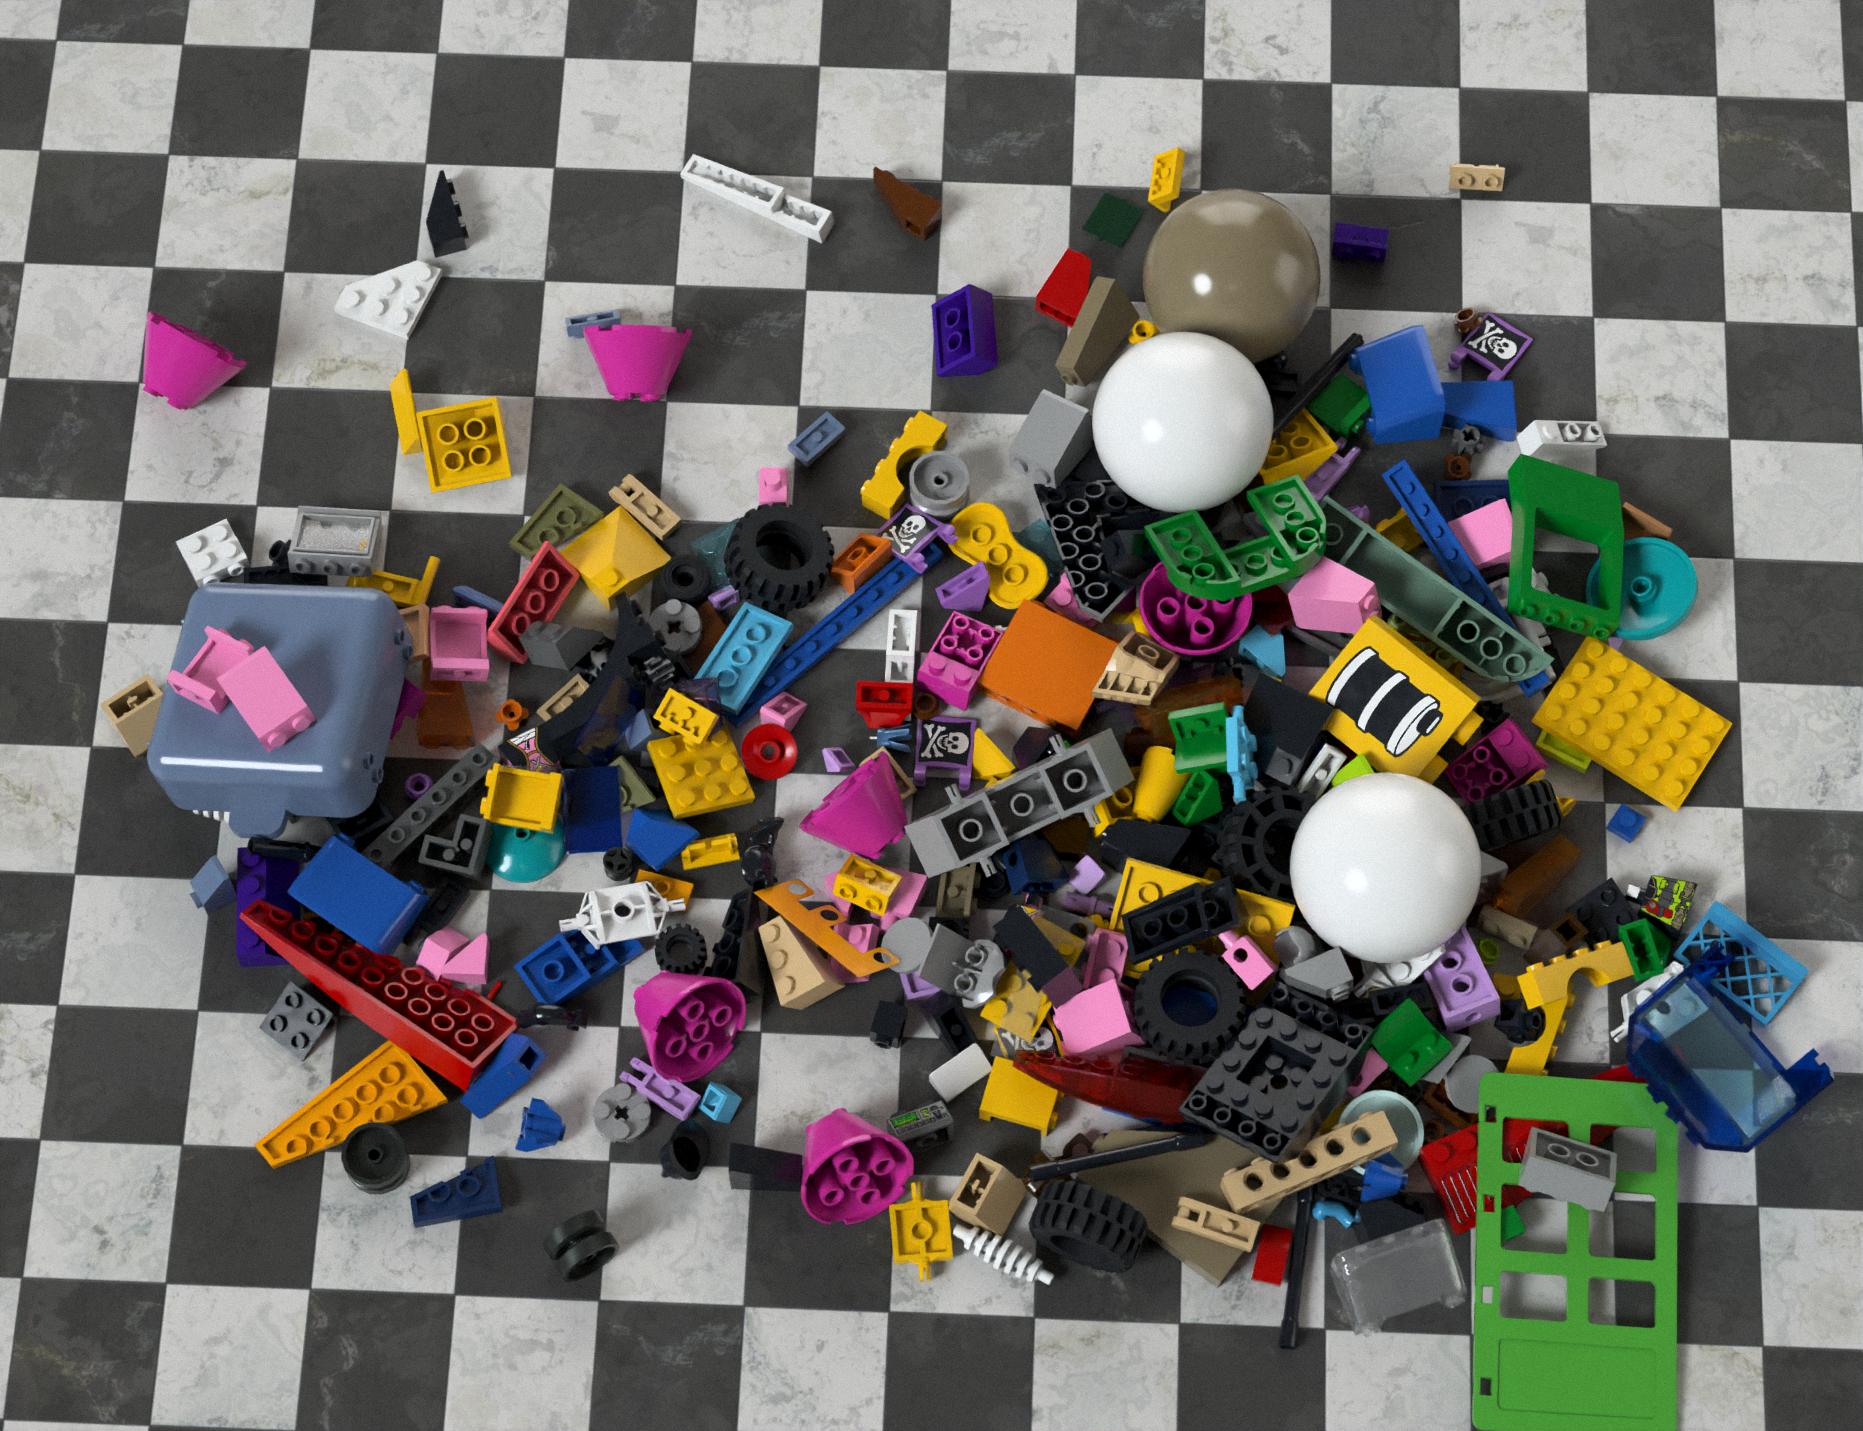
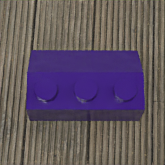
(964, 333)

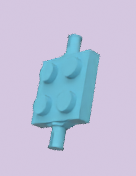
(1240, 754)

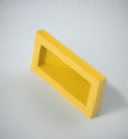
(989, 760)

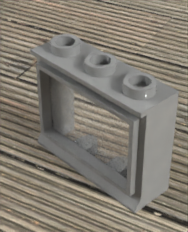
(335, 541)

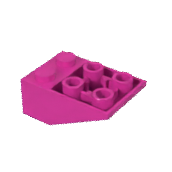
(958, 660)
(1495, 763)

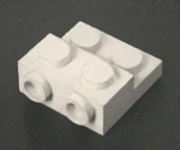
(213, 554)

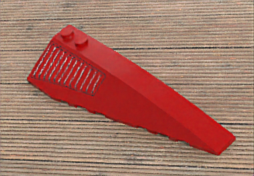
(1452, 1161)

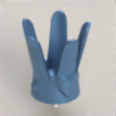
(887, 736)

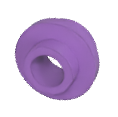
(413, 782)

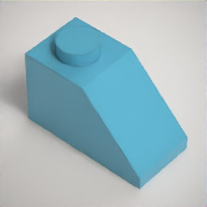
(1264, 652)

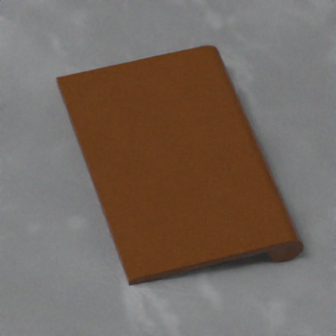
(712, 630)

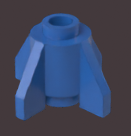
(539, 1127)
(1384, 1178)

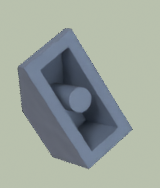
(644, 729)
(212, 887)

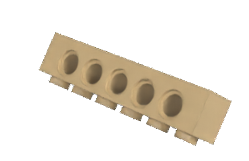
(1373, 1125)

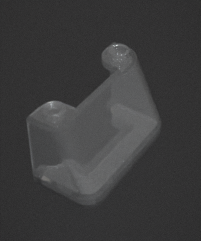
(1398, 1275)

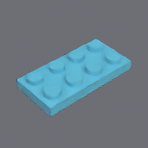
(745, 654)

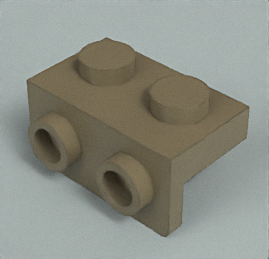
(956, 893)
(1506, 927)

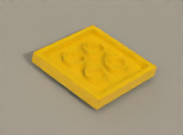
(700, 777)

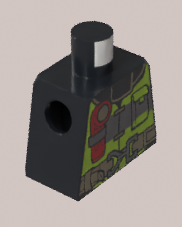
(1663, 903)

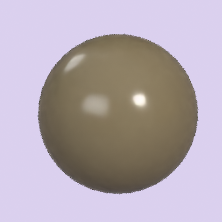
(1233, 271)

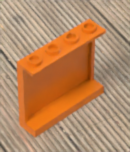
(1047, 667)

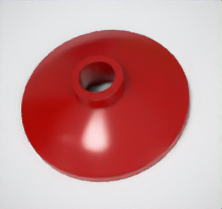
(769, 766)

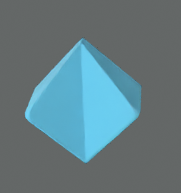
(719, 1102)

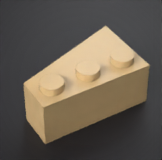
(796, 965)

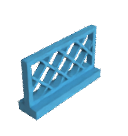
(1761, 948)

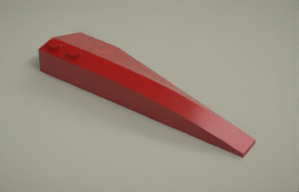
(425, 1017)

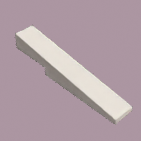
(760, 197)

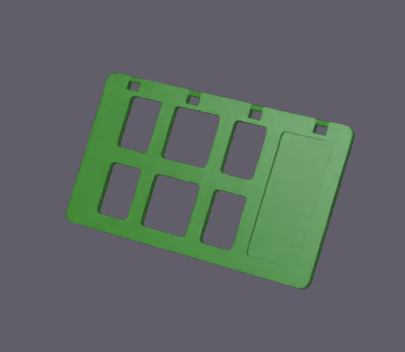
(1574, 1370)

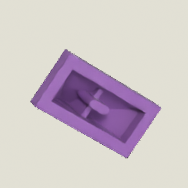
(966, 590)

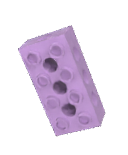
(1461, 985)

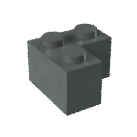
(464, 854)

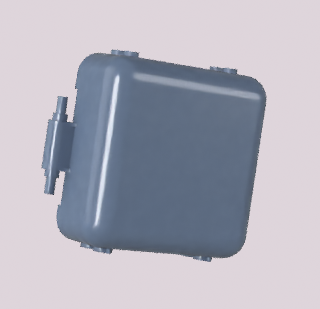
(347, 662)

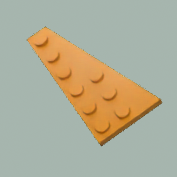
(378, 1089)

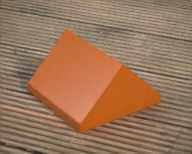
(861, 561)

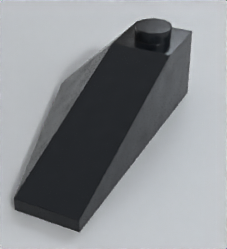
(741, 950)

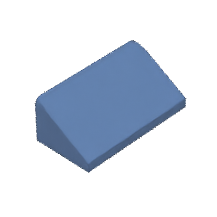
(469, 597)

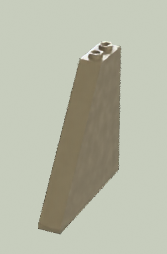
(1160, 1180)

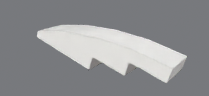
(901, 647)

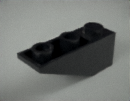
(442, 221)

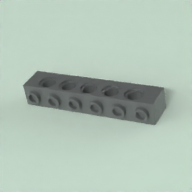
(432, 811)

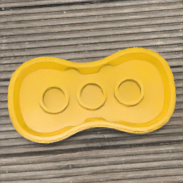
(1011, 567)

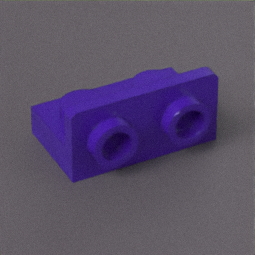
(1360, 242)

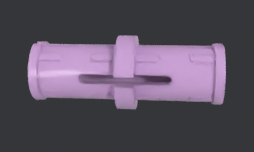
(1088, 905)

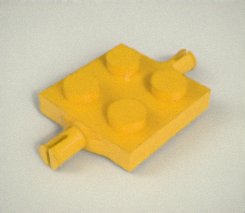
(920, 1232)

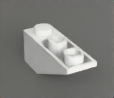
(1559, 439)

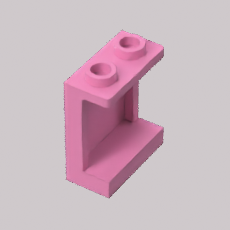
(458, 644)
(214, 659)

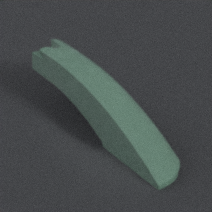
(1430, 601)

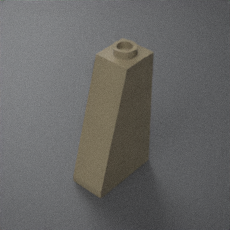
(1097, 332)

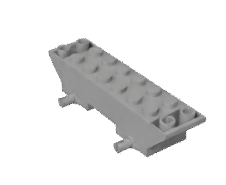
(1019, 804)

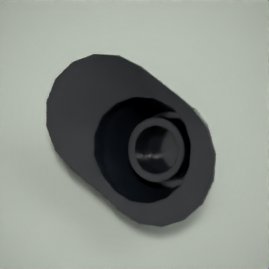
(685, 1151)

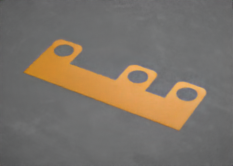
(819, 929)

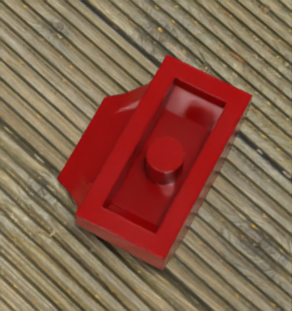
(884, 702)

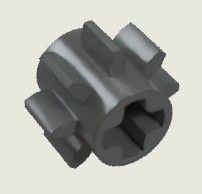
(1468, 440)

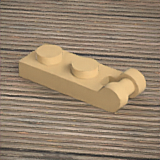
(646, 507)
(1216, 1224)

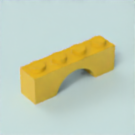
(884, 491)
(1550, 983)
(1532, 1058)

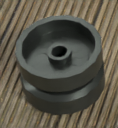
(359, 1158)
(580, 1246)

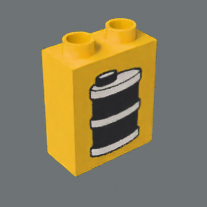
(1395, 703)

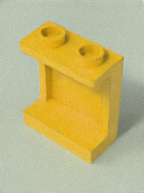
(522, 798)
(1019, 1098)

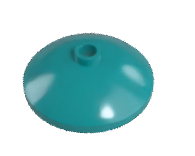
(527, 857)

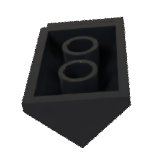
(1183, 919)

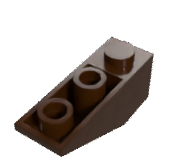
(910, 207)

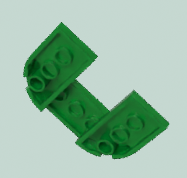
(1206, 572)

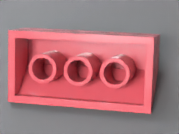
(533, 599)

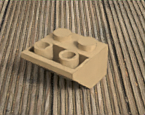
(135, 713)
(987, 1196)

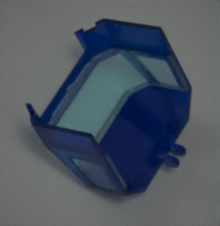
(1711, 1062)

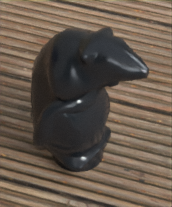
(756, 863)

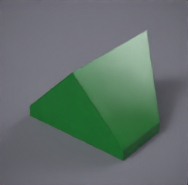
(1198, 799)
(1645, 947)

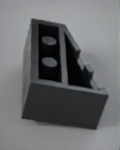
(1037, 956)

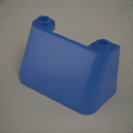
(1401, 386)
(359, 895)

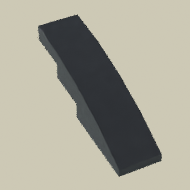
(1383, 1002)

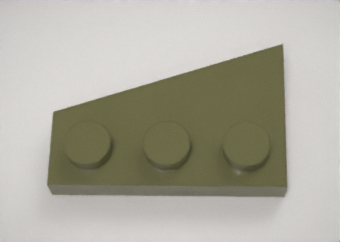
(555, 521)
(632, 789)

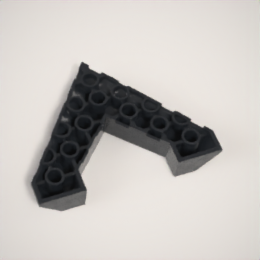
(1079, 519)

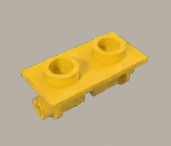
(710, 851)

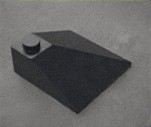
(1285, 727)

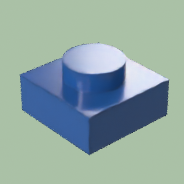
(1626, 823)

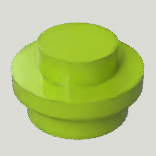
(1487, 950)

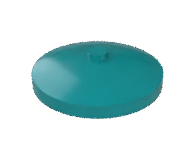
(1655, 591)

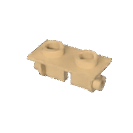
(1476, 178)

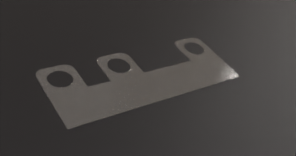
(1023, 999)

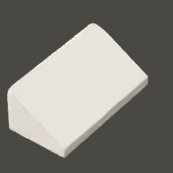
(1321, 770)
(960, 1073)

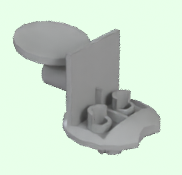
(946, 960)
(1459, 1073)

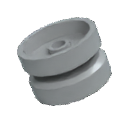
(939, 485)

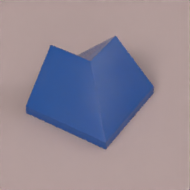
(658, 836)

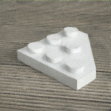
(392, 298)

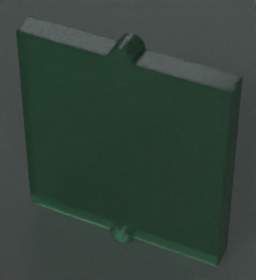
(1113, 219)

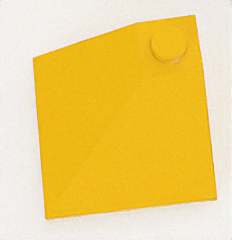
(465, 444)
(1297, 450)
(615, 557)

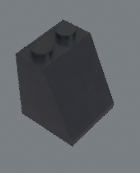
(1146, 842)

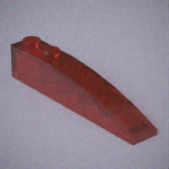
(1128, 1086)

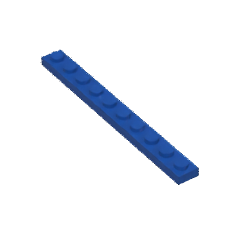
(1450, 552)
(831, 632)

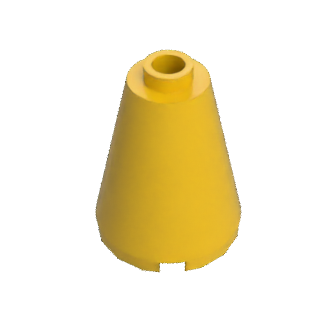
(1157, 785)

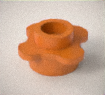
(506, 709)

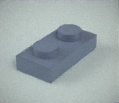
(603, 319)
(817, 439)

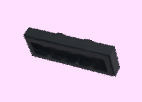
(281, 575)

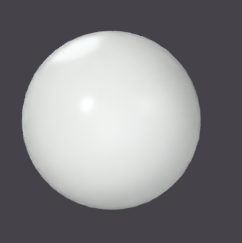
(1182, 422)
(1385, 867)

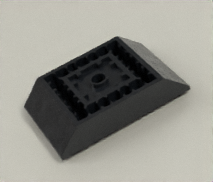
(1287, 1041)

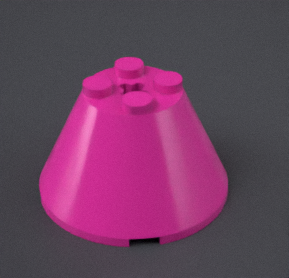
(637, 358)
(184, 363)
(1190, 623)
(861, 811)
(688, 1022)
(852, 1169)

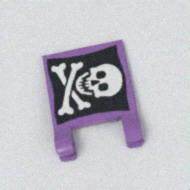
(1493, 346)
(911, 532)
(945, 745)

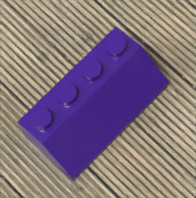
(264, 880)

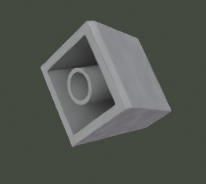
(1051, 439)

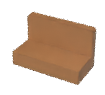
(1641, 525)

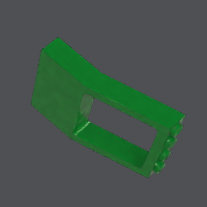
(1575, 507)

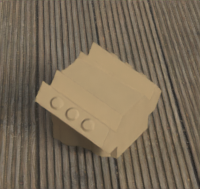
(1137, 670)

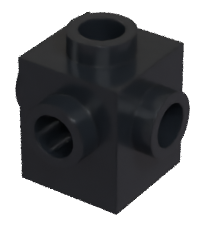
(1518, 1022)

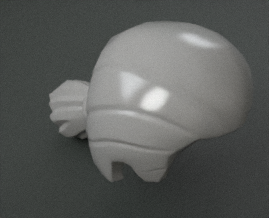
(1293, 947)

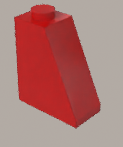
(1065, 288)

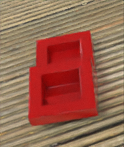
(1272, 1255)

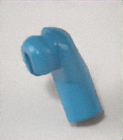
(1335, 1209)

